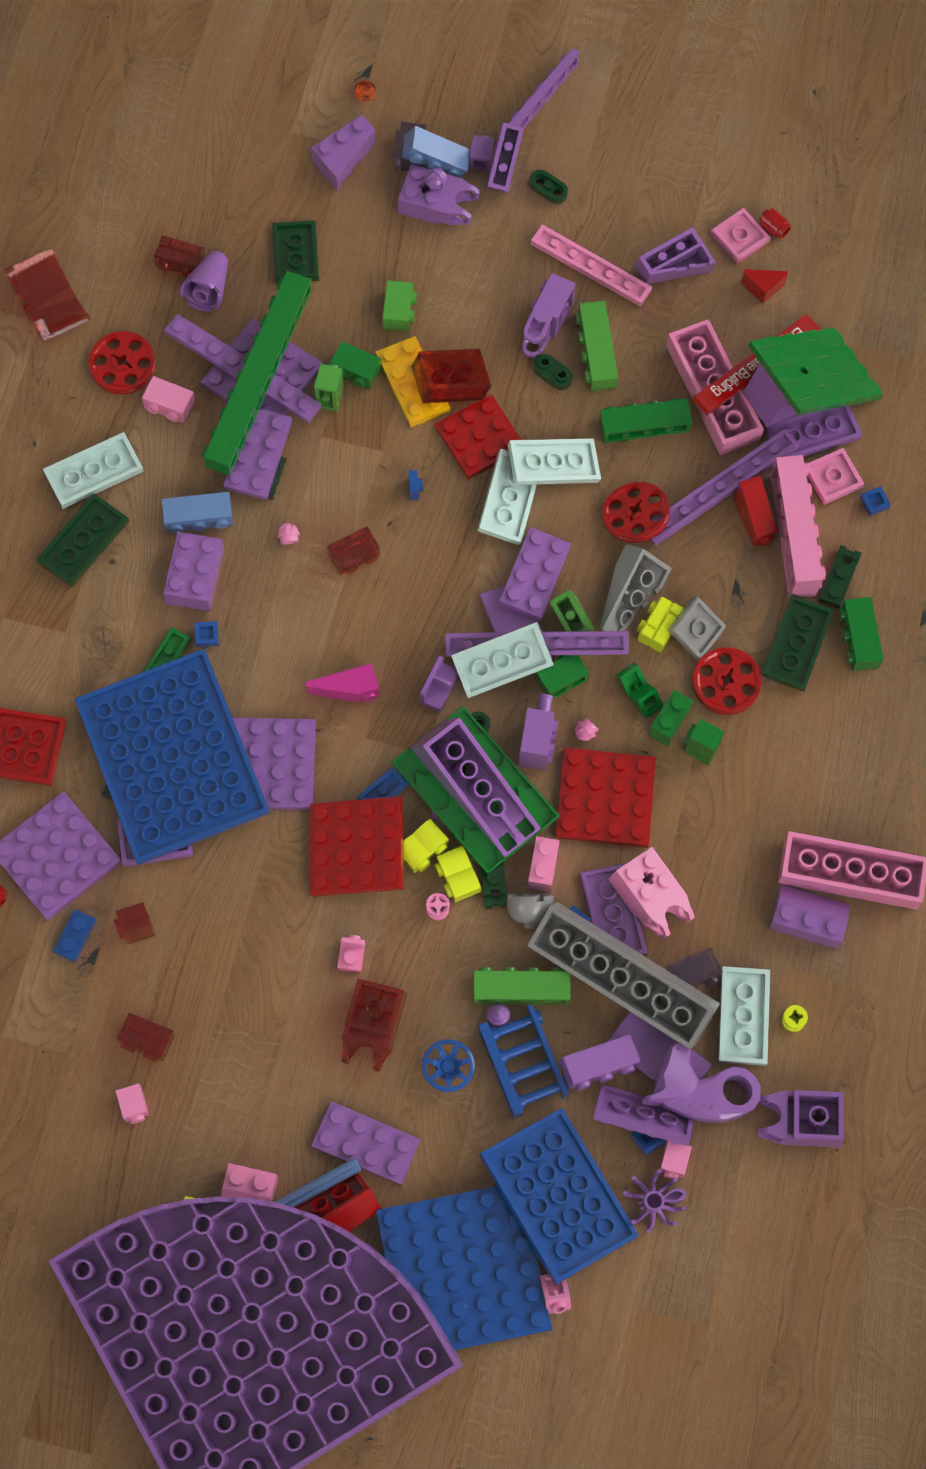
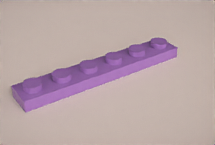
(546, 89)

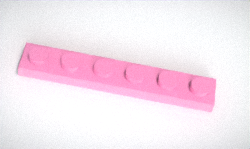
(591, 265)

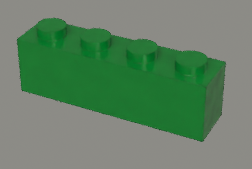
(645, 420)

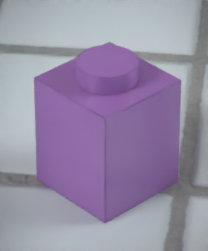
(481, 153)

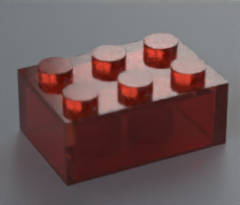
(451, 375)

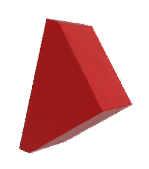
(763, 283)

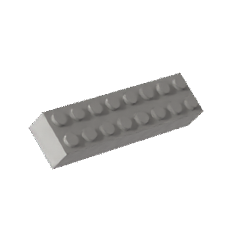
(623, 975)

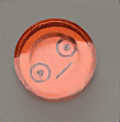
(365, 91)

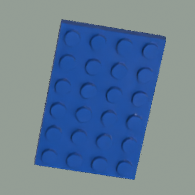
(558, 1196)

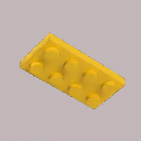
(396, 365)

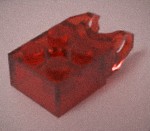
(372, 1030)

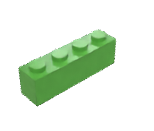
(597, 346)
(522, 987)

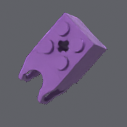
(435, 205)
(548, 313)
(797, 1118)

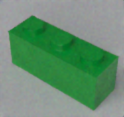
(861, 634)

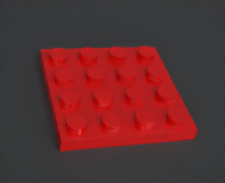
(606, 797)
(356, 846)

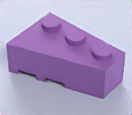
(343, 150)
(675, 259)

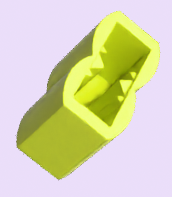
(423, 845)
(458, 874)

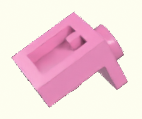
(351, 954)
(556, 1296)

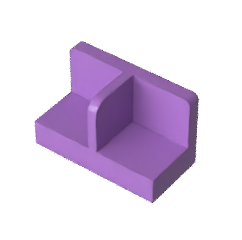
(438, 685)

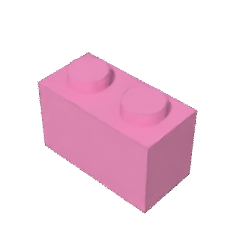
(168, 400)
(543, 864)

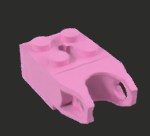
(651, 892)

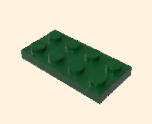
(82, 540)
(797, 643)

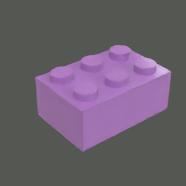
(193, 571)

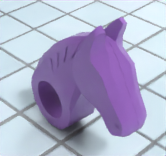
(703, 1099)

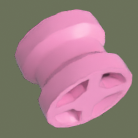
(437, 901)

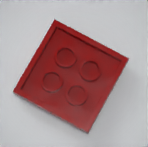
(477, 435)
(29, 746)

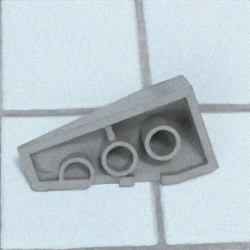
(633, 583)

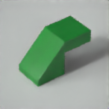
(638, 691)

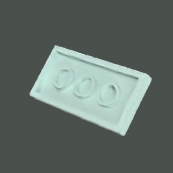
(554, 461)
(93, 470)
(506, 503)
(502, 660)
(744, 1016)

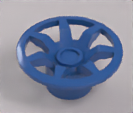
(448, 1066)

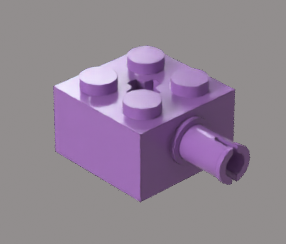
(538, 732)

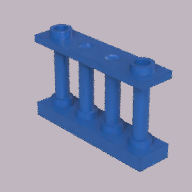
(508, 1079)

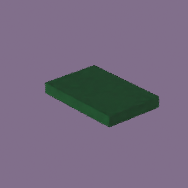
(295, 249)

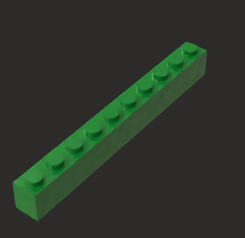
(257, 374)

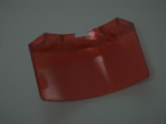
(46, 294)

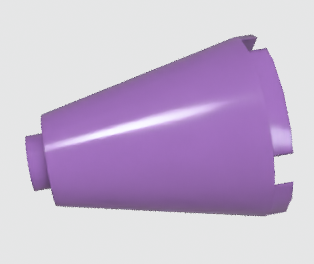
(206, 283)

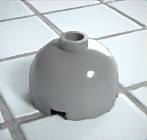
(529, 908)

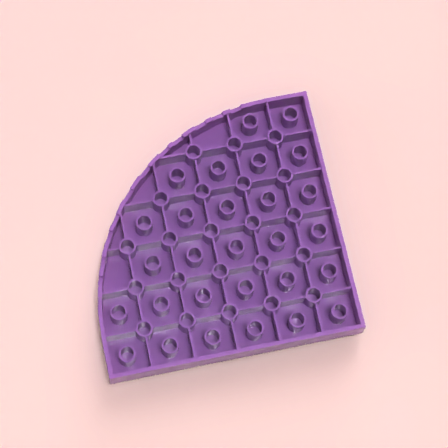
(250, 1330)

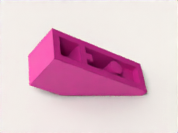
(349, 685)

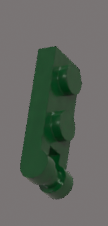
(839, 577)
(494, 882)

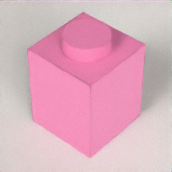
(132, 1104)
(675, 1160)

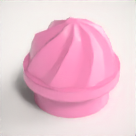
(288, 534)
(585, 730)

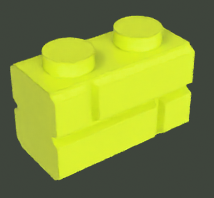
(655, 630)

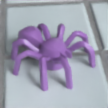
(654, 1201)

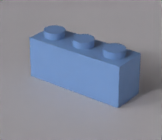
(435, 151)
(197, 512)

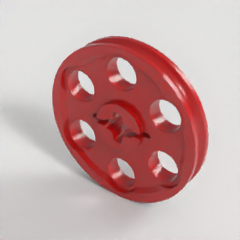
(123, 371)
(641, 518)
(731, 690)

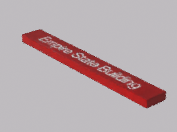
(740, 375)

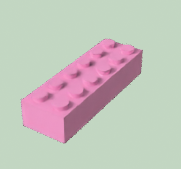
(702, 362)
(796, 526)
(853, 870)

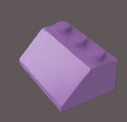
(810, 917)

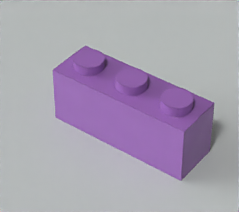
(504, 157)
(599, 1063)

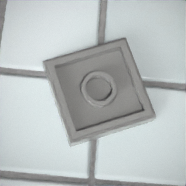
(697, 628)

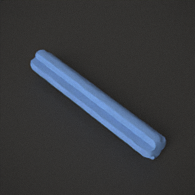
(321, 1184)

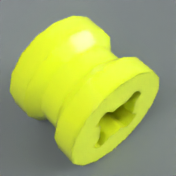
(792, 1022)

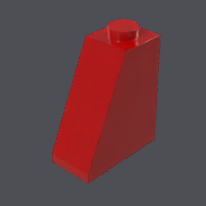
(755, 511)

